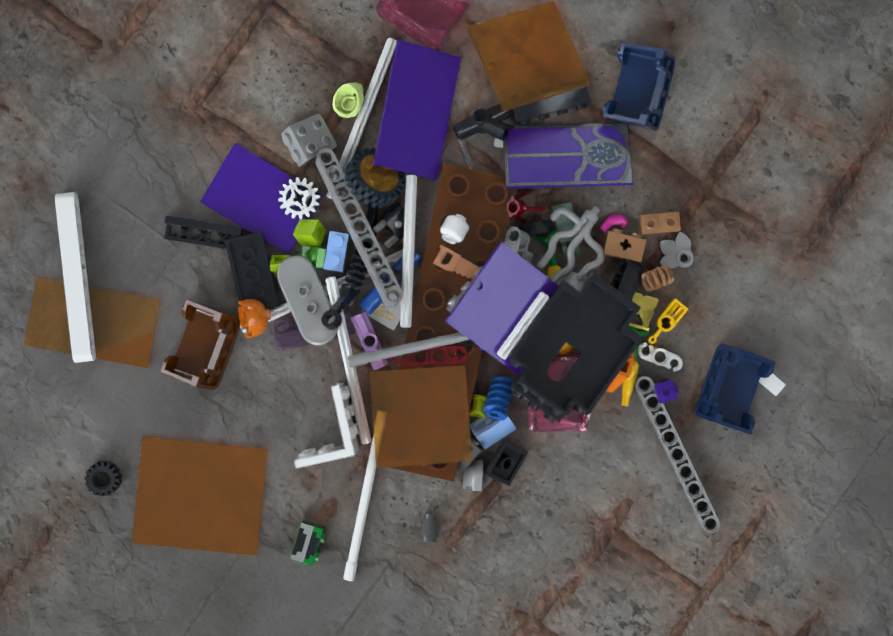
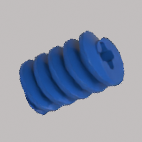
(498, 397)

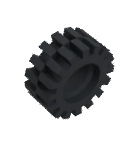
(114, 478)

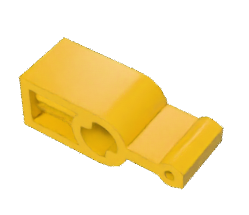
(673, 318)

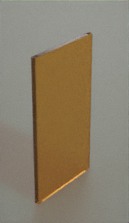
(120, 322)

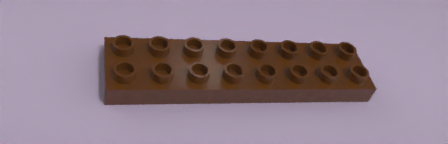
(483, 202)

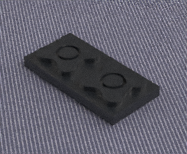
(252, 269)

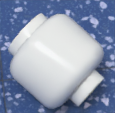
(454, 228)

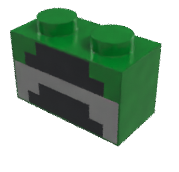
(307, 543)

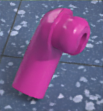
(613, 219)

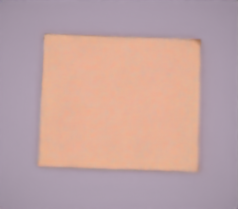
(199, 496)

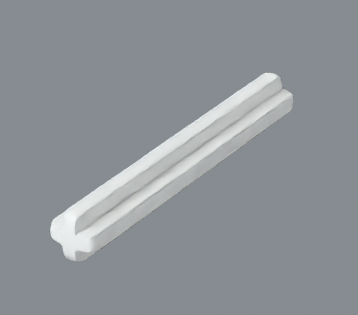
(523, 325)

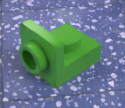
(315, 255)

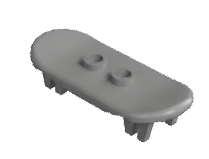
(306, 299)

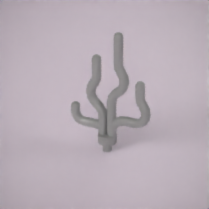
(583, 228)

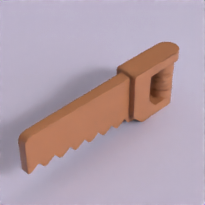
(456, 263)

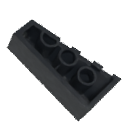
(557, 104)

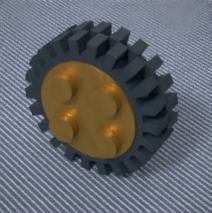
(373, 182)

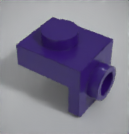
(666, 391)

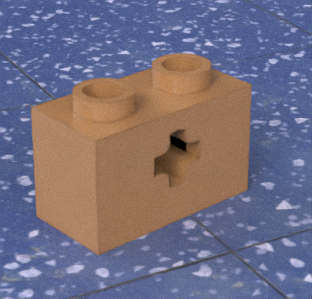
(659, 223)
(613, 248)

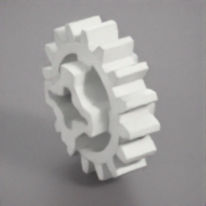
(291, 202)

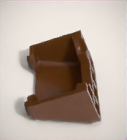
(203, 347)

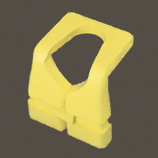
(646, 311)

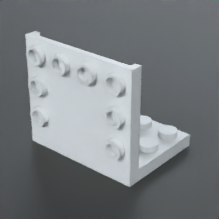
(348, 429)

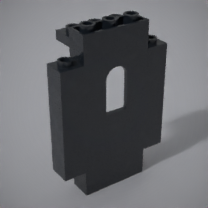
(591, 322)

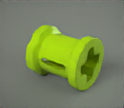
(477, 406)

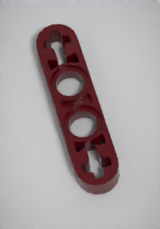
(430, 357)

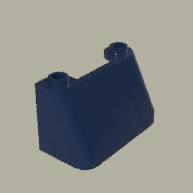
(641, 86)
(732, 386)

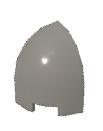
(473, 476)

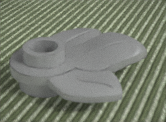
(675, 249)

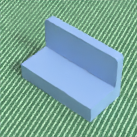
(490, 431)

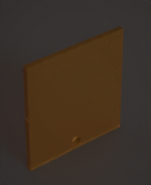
(528, 56)
(420, 416)

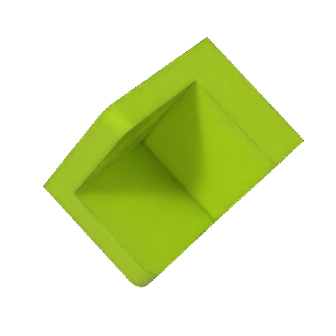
(309, 232)

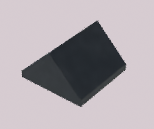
(505, 462)

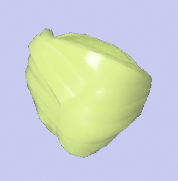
(348, 100)

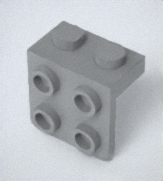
(307, 139)

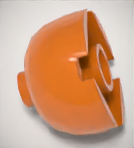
(253, 317)

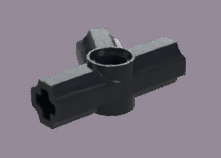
(490, 124)

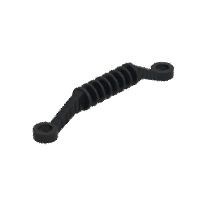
(350, 290)

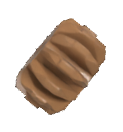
(657, 278)

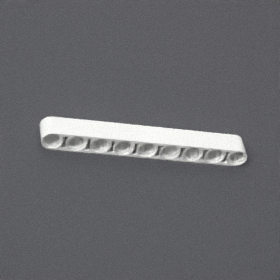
(75, 277)

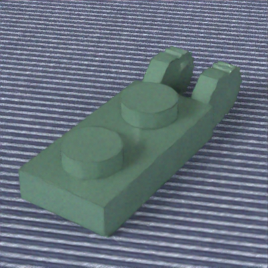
(563, 224)

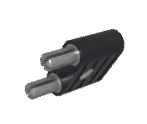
(394, 222)

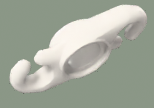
(668, 356)

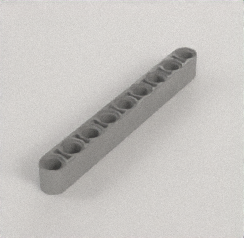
(358, 236)
(684, 460)

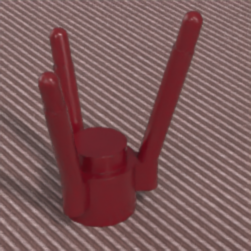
(517, 207)

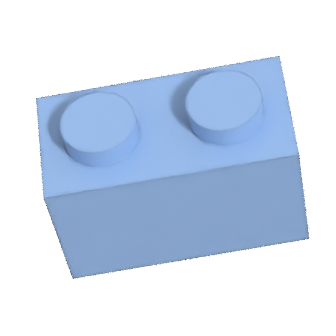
(336, 251)

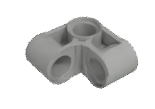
(519, 245)

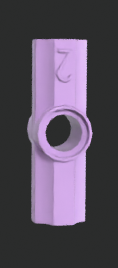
(364, 328)

